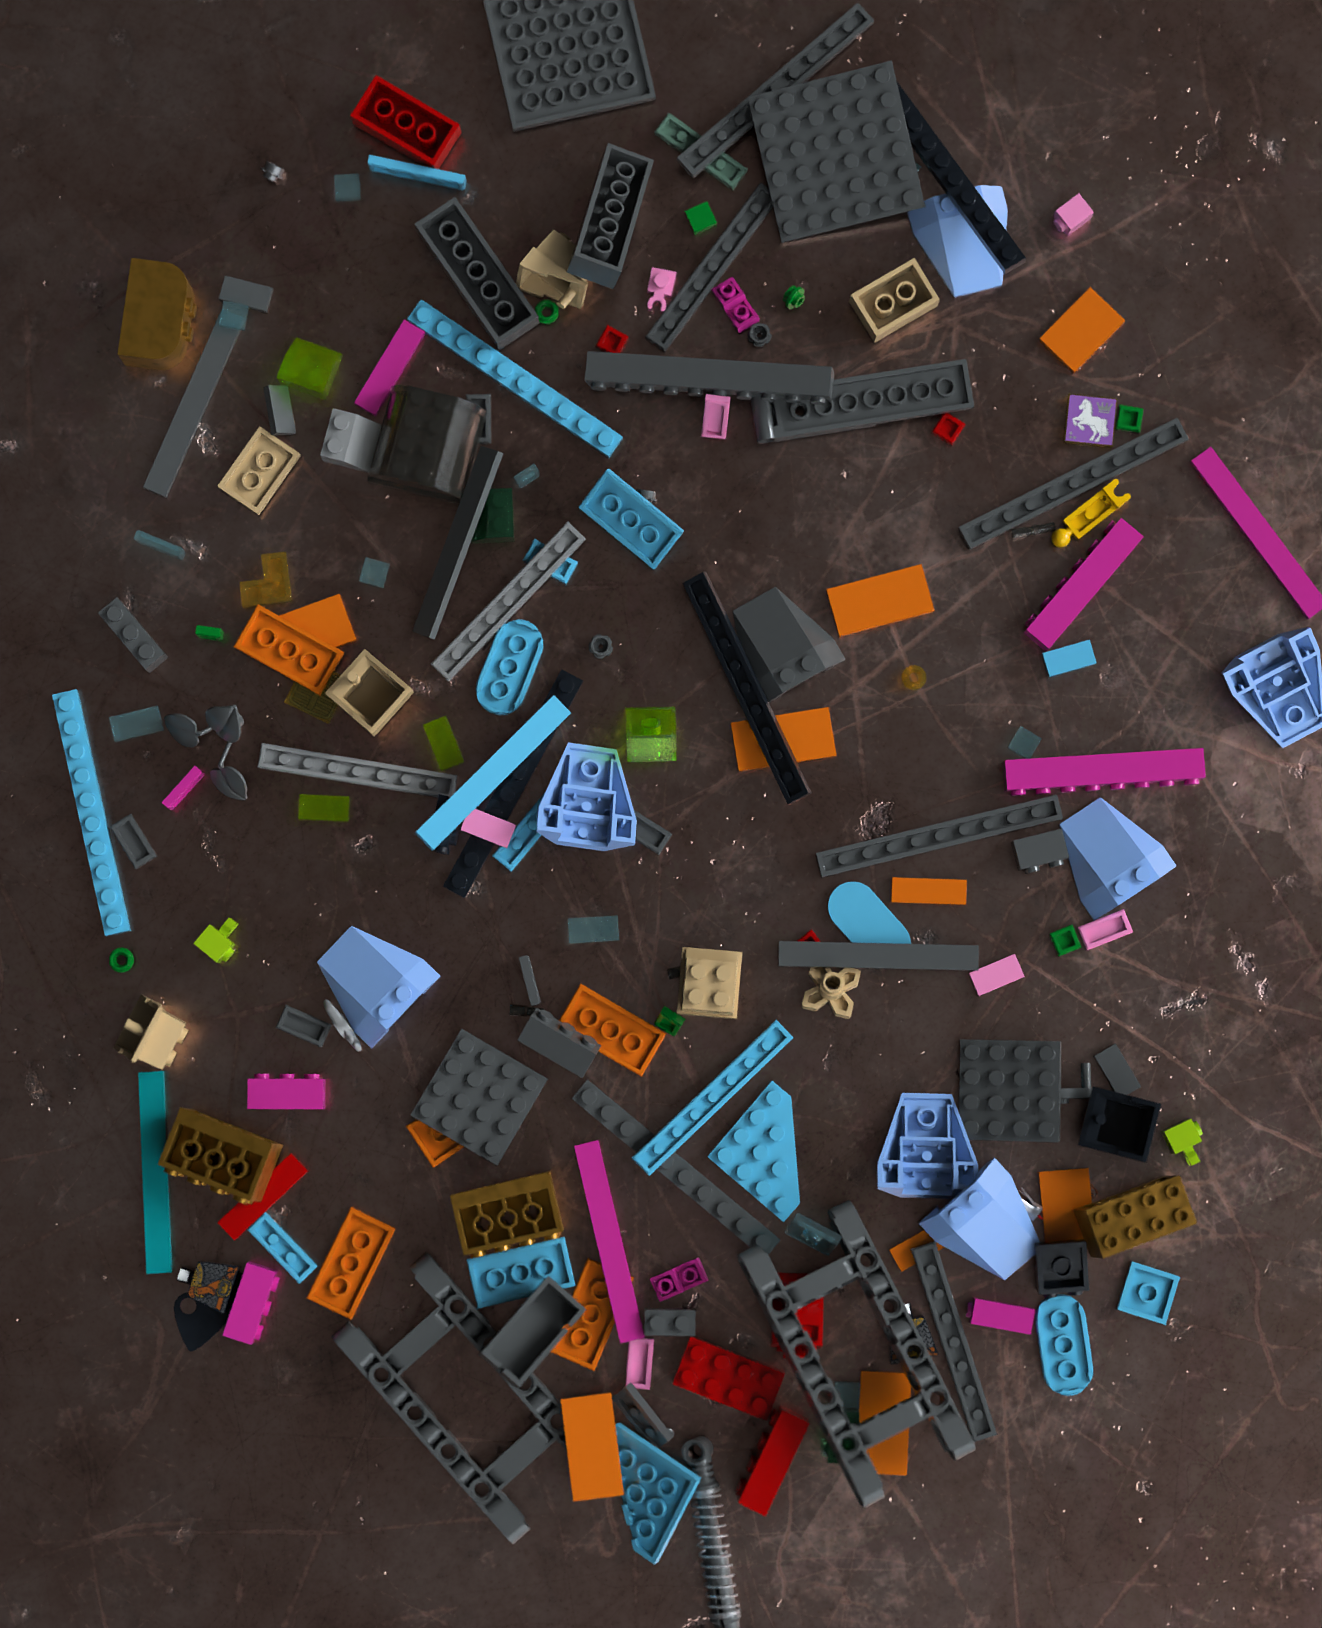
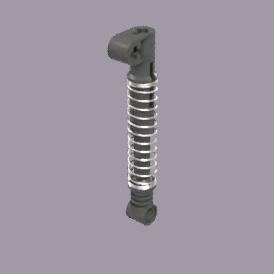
(717, 1572)

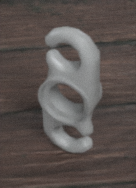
(342, 1025)

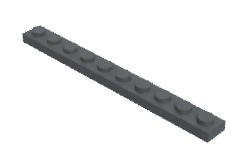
(795, 72)
(1073, 483)
(939, 836)
(677, 1169)

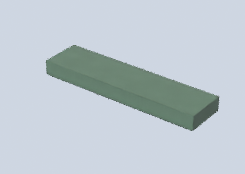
(682, 137)

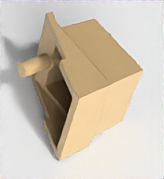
(545, 272)
(369, 692)
(709, 983)
(151, 1034)

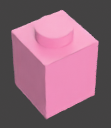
(1072, 215)

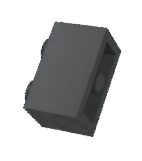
(1040, 850)
(670, 1321)

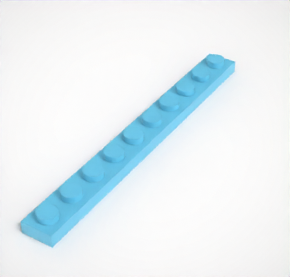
(515, 378)
(91, 812)

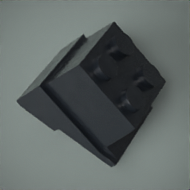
(1119, 1124)

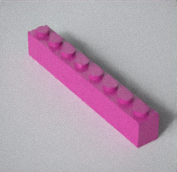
(1104, 770)

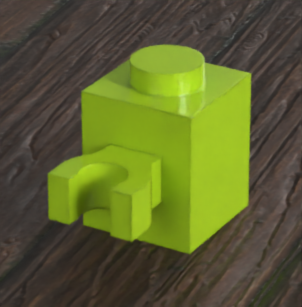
(215, 941)
(1182, 1138)

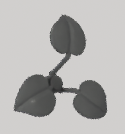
(228, 725)

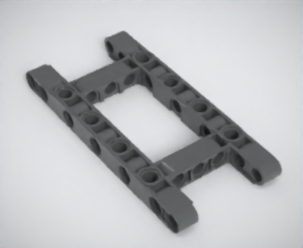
(899, 1331)
(427, 1427)

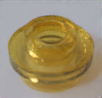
(914, 669)

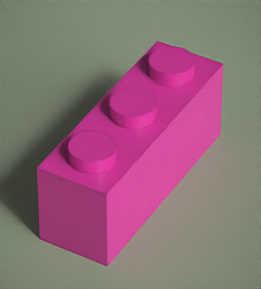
(286, 1092)
(251, 1303)

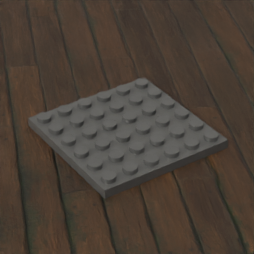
(568, 58)
(836, 151)

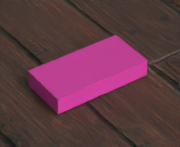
(183, 788)

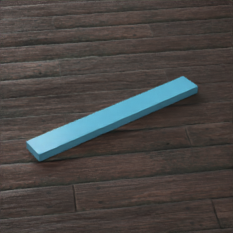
(492, 772)
(712, 1098)

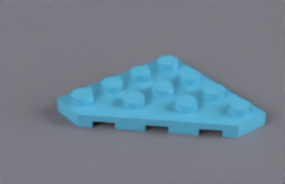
(762, 1152)
(654, 1492)

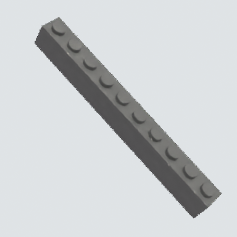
(709, 376)

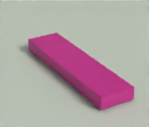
(389, 367)

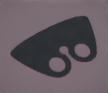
(203, 1322)

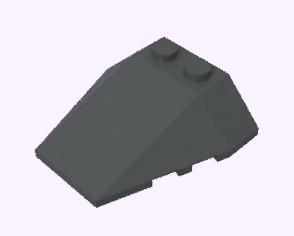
(783, 643)

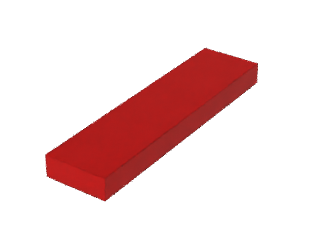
(281, 1180)

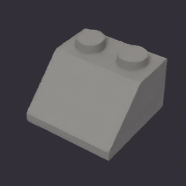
(350, 440)

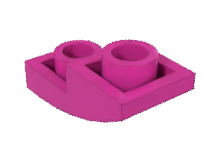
(735, 305)
(679, 1279)

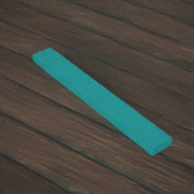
(155, 1181)

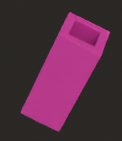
(1000, 1315)

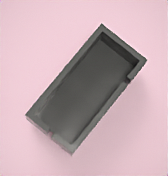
(532, 1332)

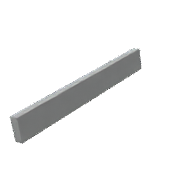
(508, 601)
(356, 771)

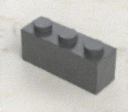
(133, 635)
(559, 1042)

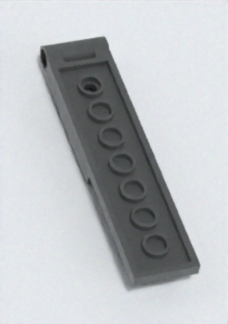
(868, 401)

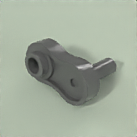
(1079, 1093)

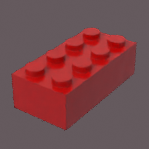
(405, 123)
(728, 1377)
(772, 1460)

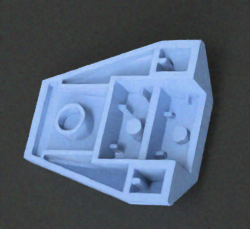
(954, 246)
(1280, 684)
(588, 801)
(1110, 857)
(374, 981)
(926, 1149)
(986, 1223)

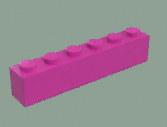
(1083, 584)

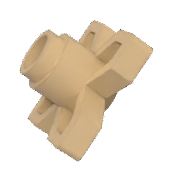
(837, 999)

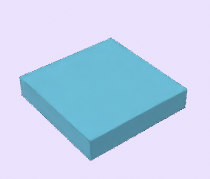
(1148, 1292)

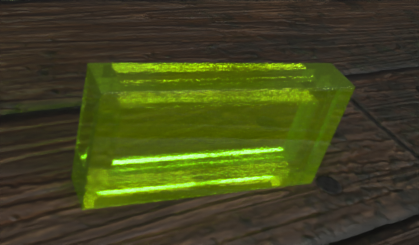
(443, 743)
(324, 808)

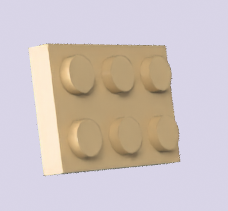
(259, 470)

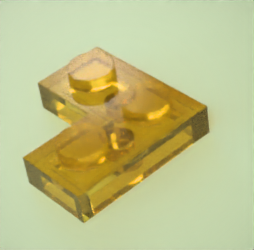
(273, 588)

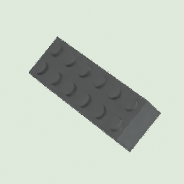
(610, 216)
(477, 273)

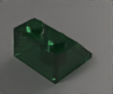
(497, 518)

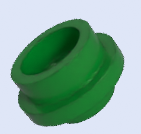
(794, 297)
(547, 304)
(113, 960)

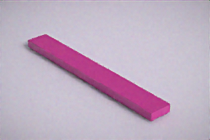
(1258, 532)
(609, 1241)

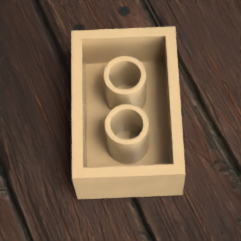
(894, 300)

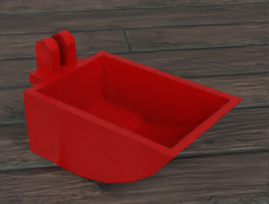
(809, 1317)

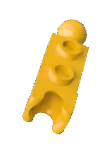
(1089, 515)

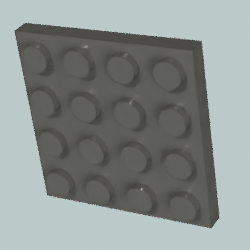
(1010, 1090)
(479, 1097)

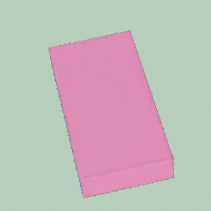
(715, 416)
(488, 828)
(1104, 930)
(996, 975)
(639, 1363)

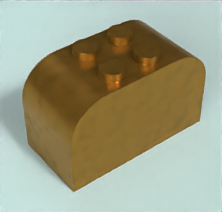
(156, 316)

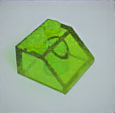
(309, 368)
(651, 734)

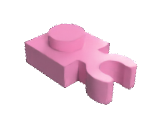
(660, 285)

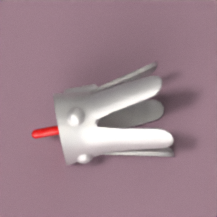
(1032, 1208)

